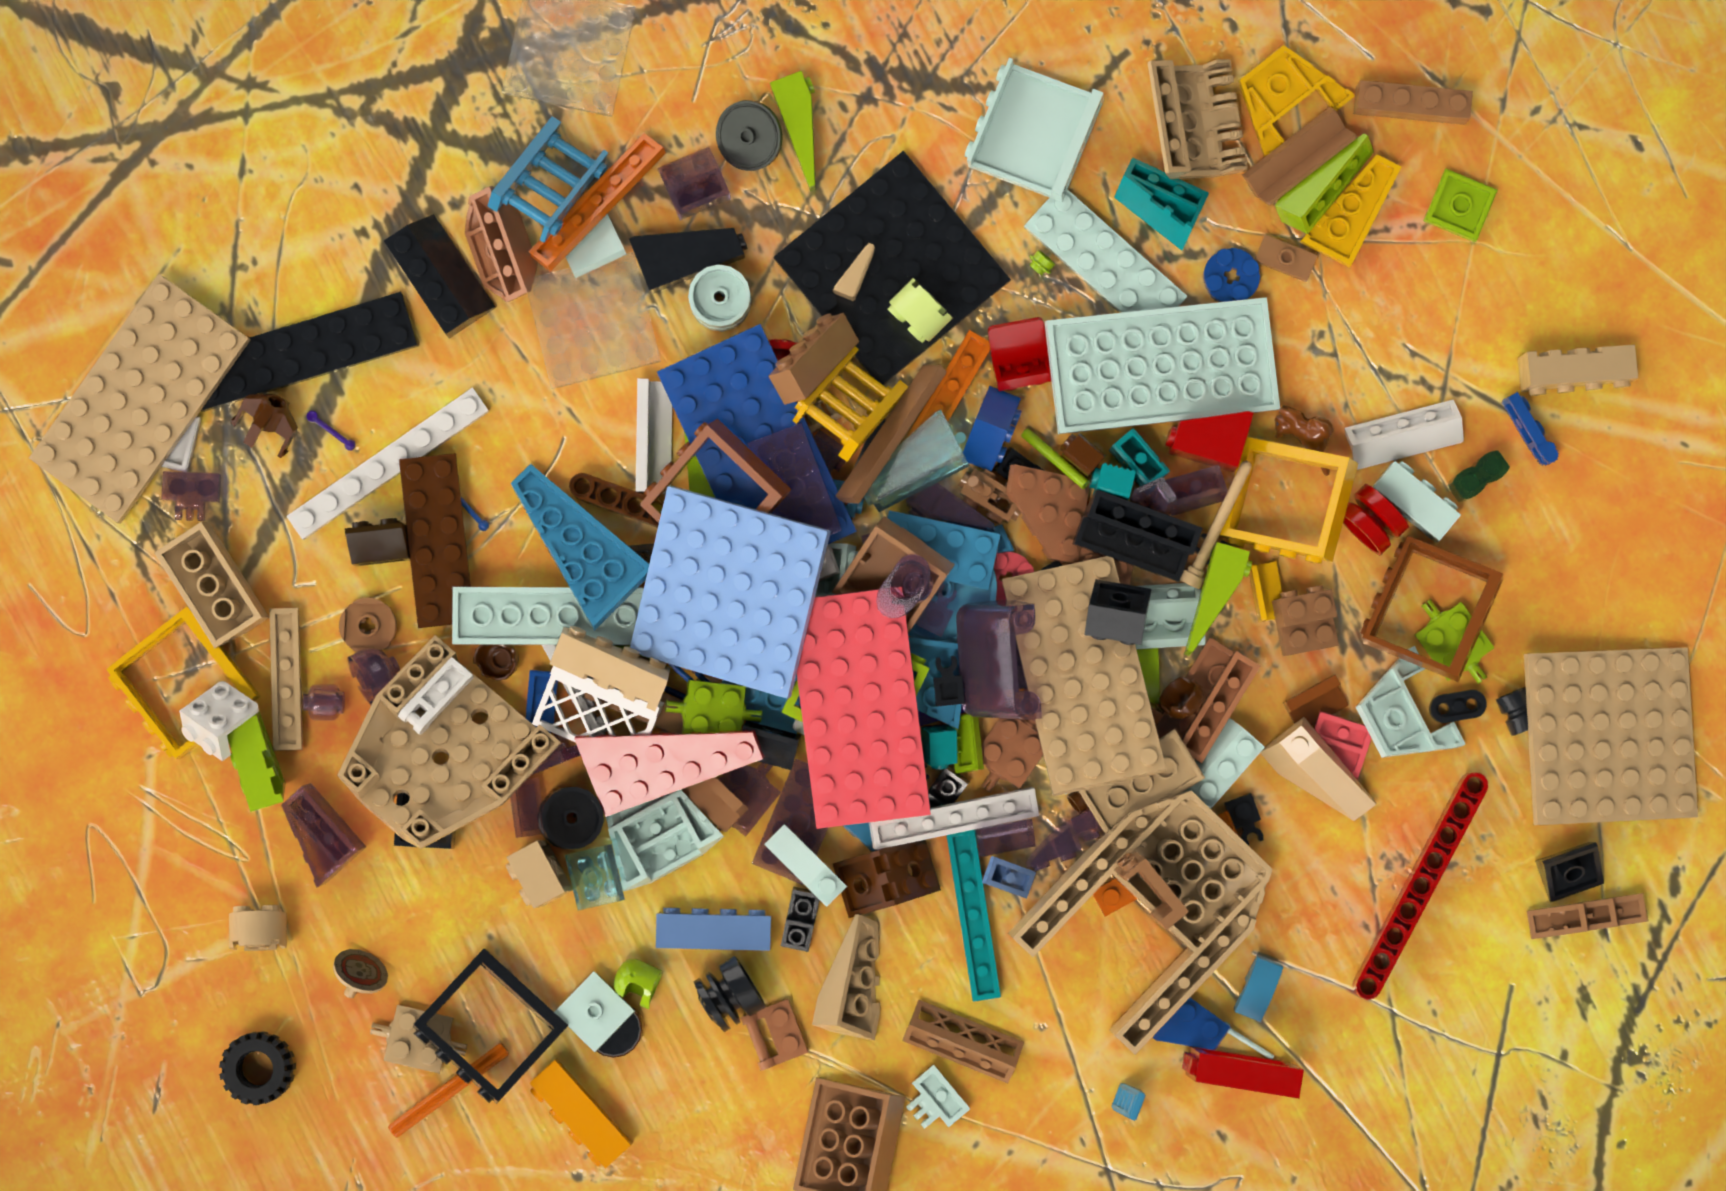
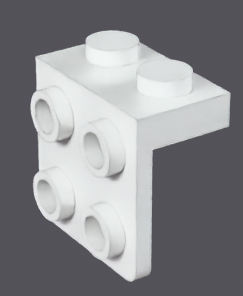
(214, 716)

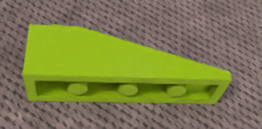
(796, 108)
(1316, 193)
(1222, 578)

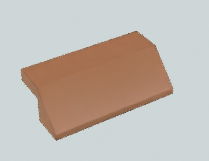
(1223, 680)

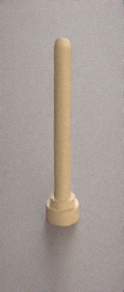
(1194, 575)

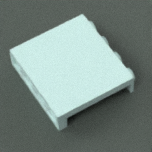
(1033, 131)

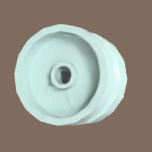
(724, 314)

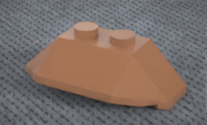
(499, 247)

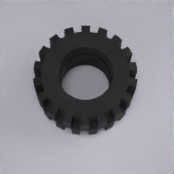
(233, 1073)

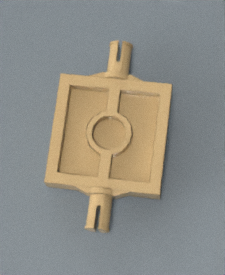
(406, 1048)

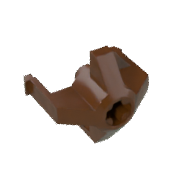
(269, 414)

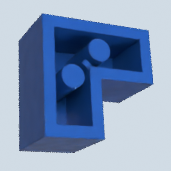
(992, 429)

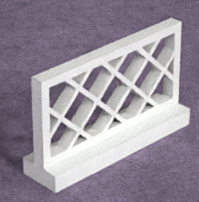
(587, 685)

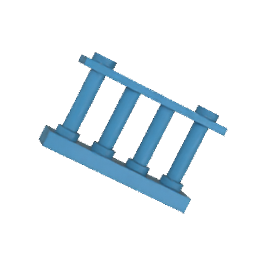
(534, 156)

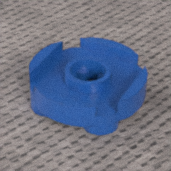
(1245, 268)

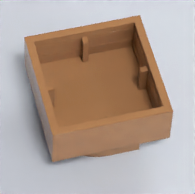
(879, 556)

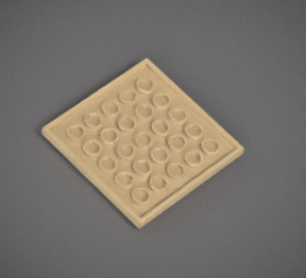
(1610, 736)

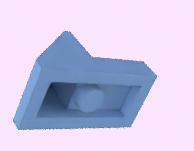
(1009, 877)

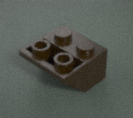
(377, 543)

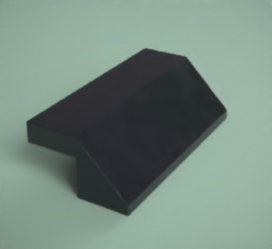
(1137, 535)

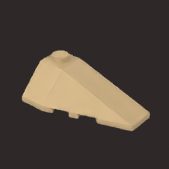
(1313, 766)

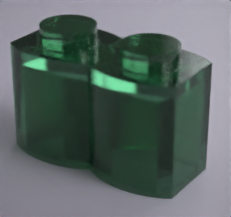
(1482, 473)

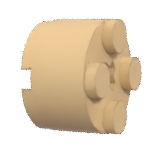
(257, 929)

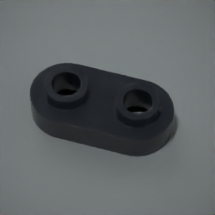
(1457, 706)

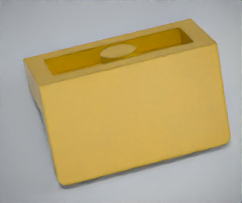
(1265, 589)

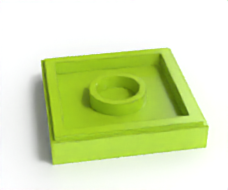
(1460, 205)

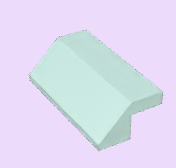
(1170, 615)

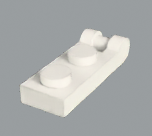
(436, 695)

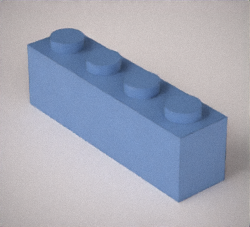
(713, 931)

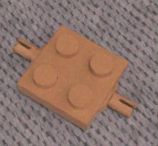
(1011, 752)

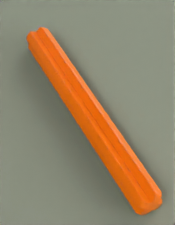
(445, 1092)

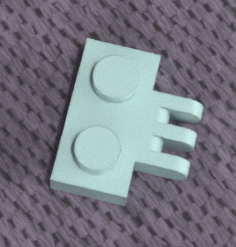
(937, 1099)

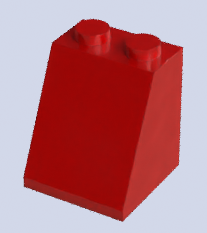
(1211, 439)

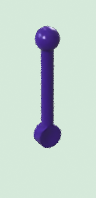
(312, 417)

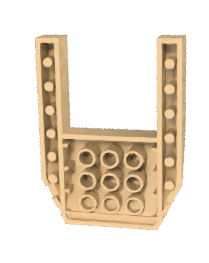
(1203, 866)

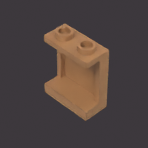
(1171, 908)

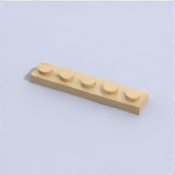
(286, 679)

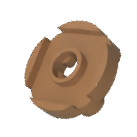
(380, 614)

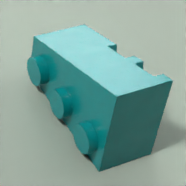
(1161, 202)

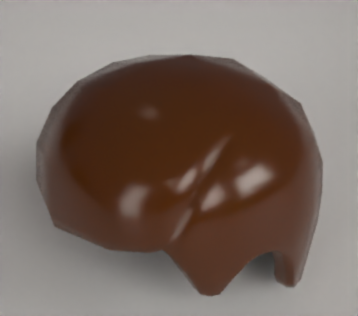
(496, 661)
(1181, 698)

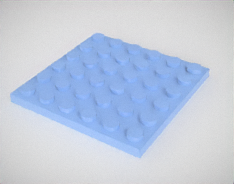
(729, 591)

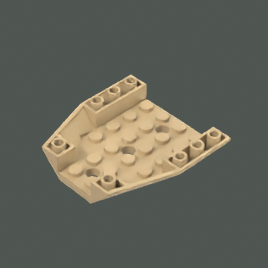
(483, 763)

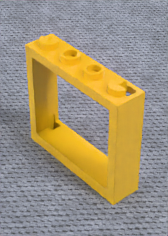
(1336, 510)
(137, 702)

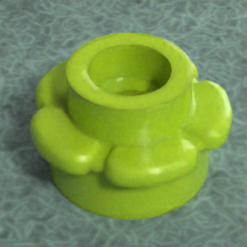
(1041, 263)

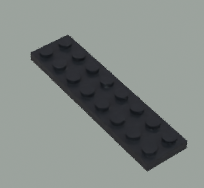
(317, 348)

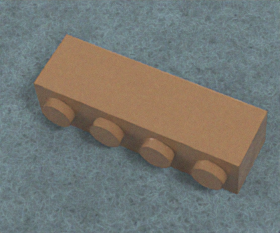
(1413, 102)
(813, 358)

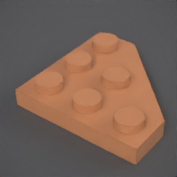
(1050, 509)

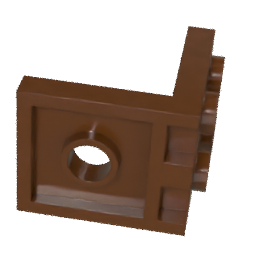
(886, 877)

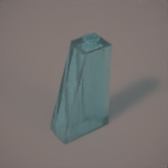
(918, 463)

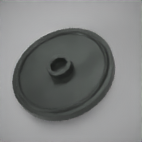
(749, 135)

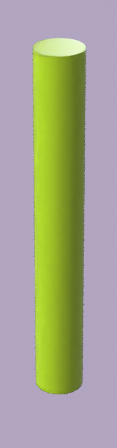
(1055, 458)

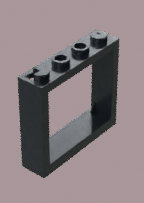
(522, 993)

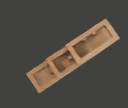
(1587, 916)

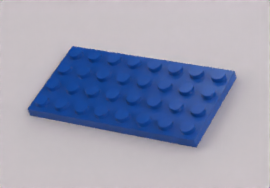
(734, 386)

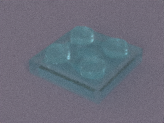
(594, 877)

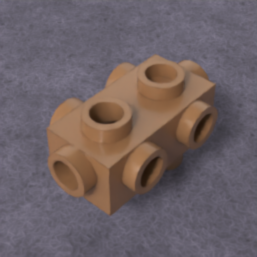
(983, 491)

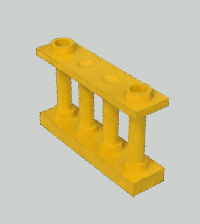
(862, 424)

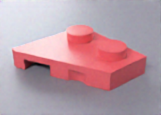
(1345, 738)

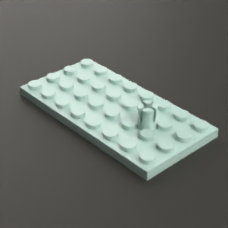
(1161, 365)

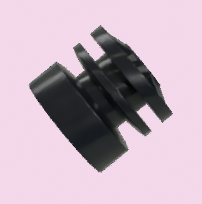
(729, 994)

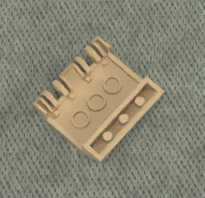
(1192, 122)

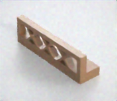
(961, 1046)

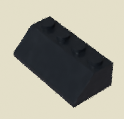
(439, 274)

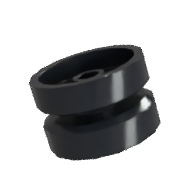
(553, 821)

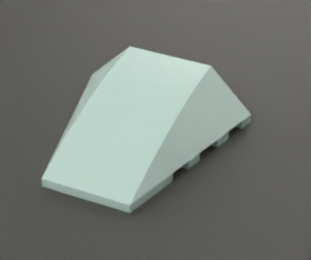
(659, 838)

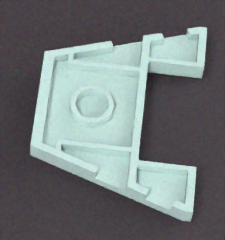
(1395, 719)

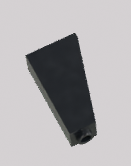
(682, 255)

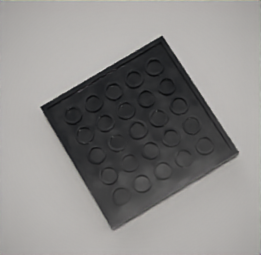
(912, 238)

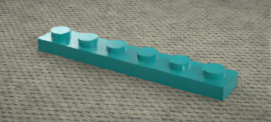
(973, 916)

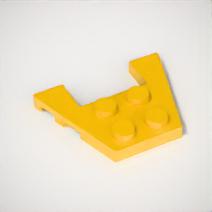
(1280, 85)

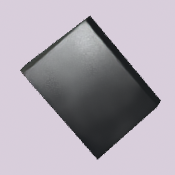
(777, 745)
(1571, 871)

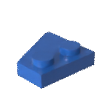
(1193, 1027)

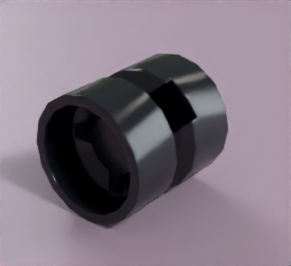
(1515, 707)

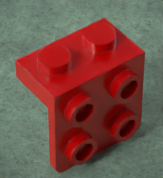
(1019, 353)

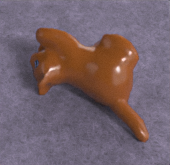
(1311, 432)

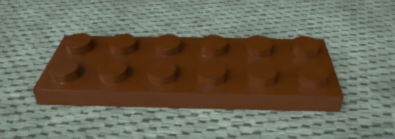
(434, 535)

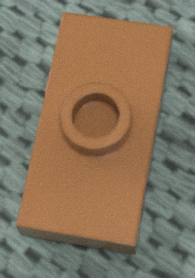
(1285, 258)

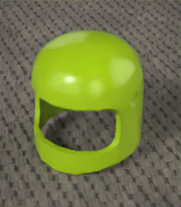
(637, 978)

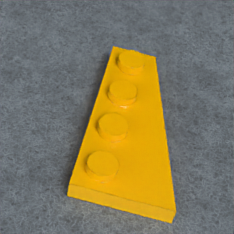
(1350, 217)

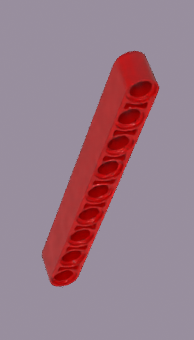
(1432, 878)

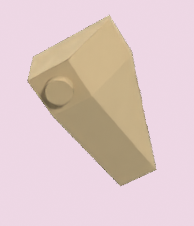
(849, 993)

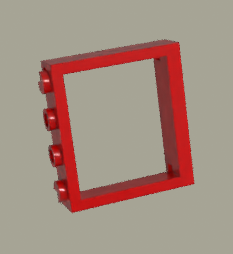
(1243, 1072)

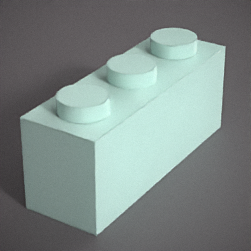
(1417, 501)

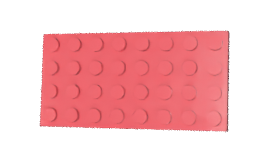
(860, 714)

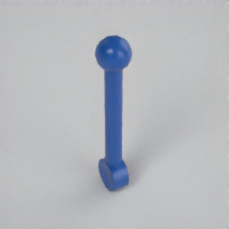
(483, 525)

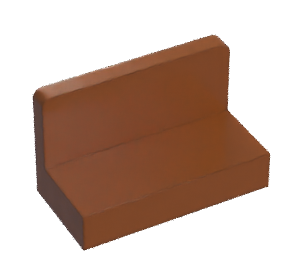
(1321, 697)

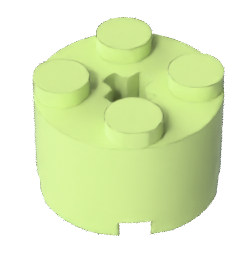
(920, 311)

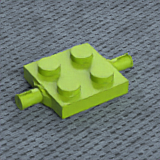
(1444, 634)
(713, 708)

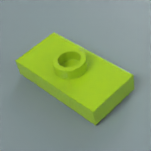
(968, 745)

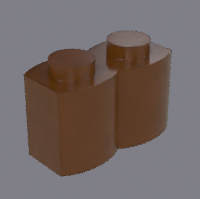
(1081, 454)

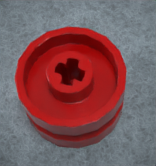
(1374, 519)

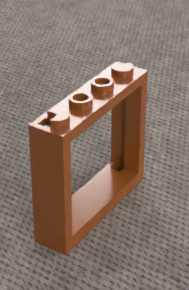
(736, 450)
(1392, 579)

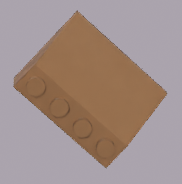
(848, 1138)

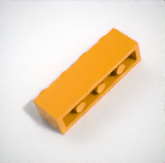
(580, 1113)

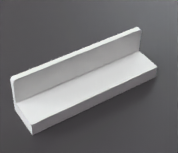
(653, 433)
(1405, 434)

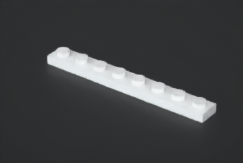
(385, 464)

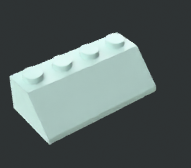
(1225, 762)

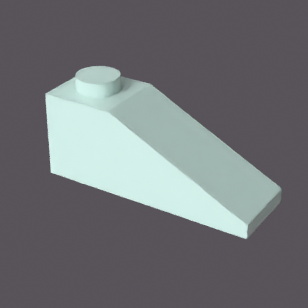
(805, 865)

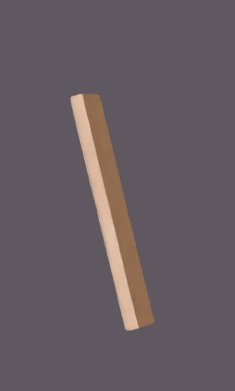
(891, 434)

